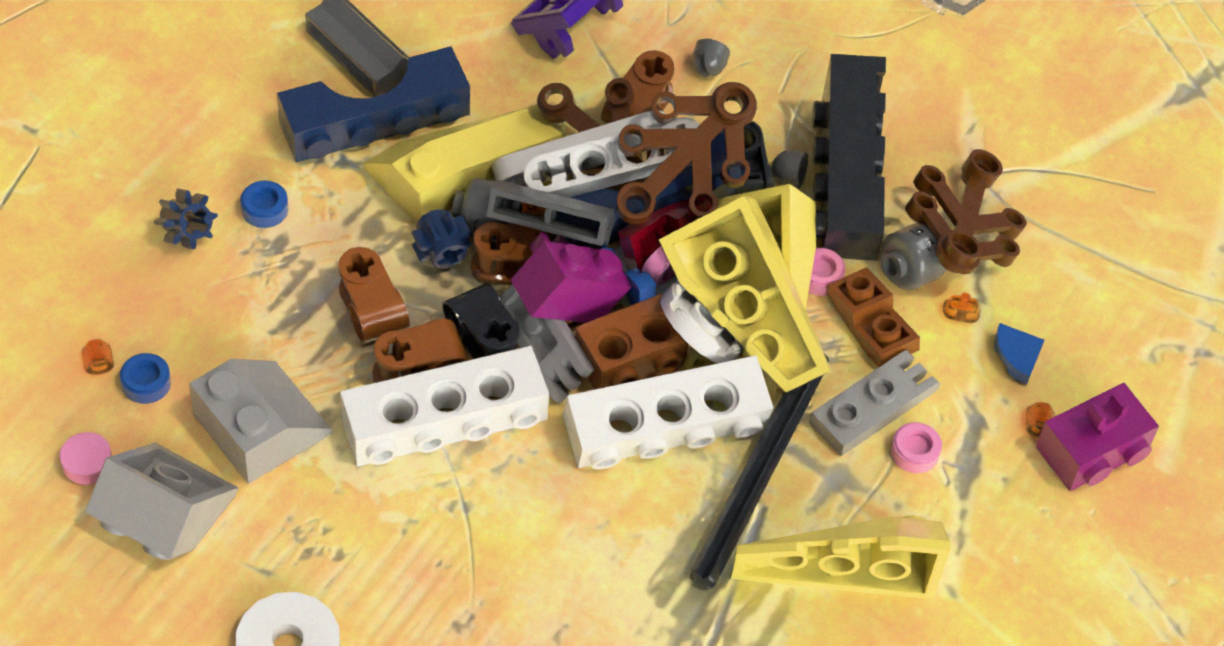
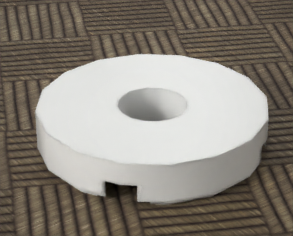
(698, 326)
(288, 614)

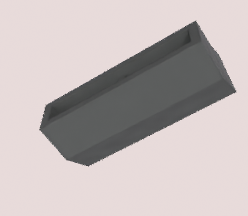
(357, 45)
(553, 204)

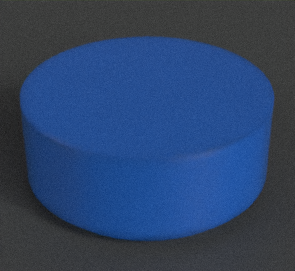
(264, 204)
(145, 378)

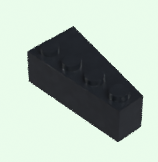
(850, 157)

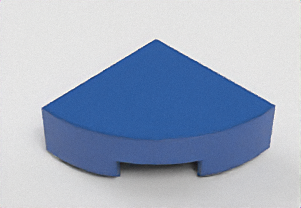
(642, 286)
(1017, 351)

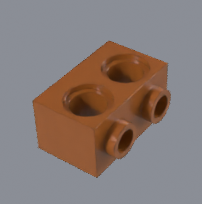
(627, 337)

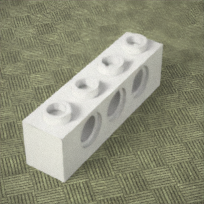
(733, 383)
(459, 386)

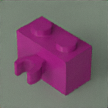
(570, 281)
(1097, 437)

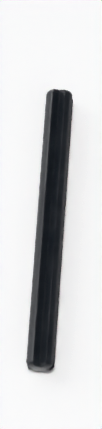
(751, 484)

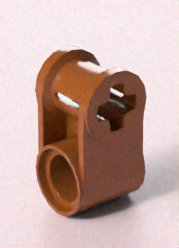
(648, 77)
(510, 251)
(370, 295)
(417, 349)

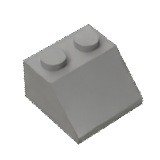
(255, 415)
(158, 500)

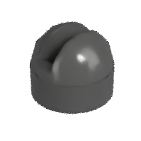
(710, 57)
(790, 167)

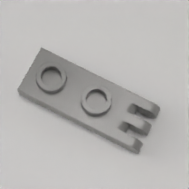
(553, 345)
(872, 403)

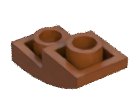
(870, 316)

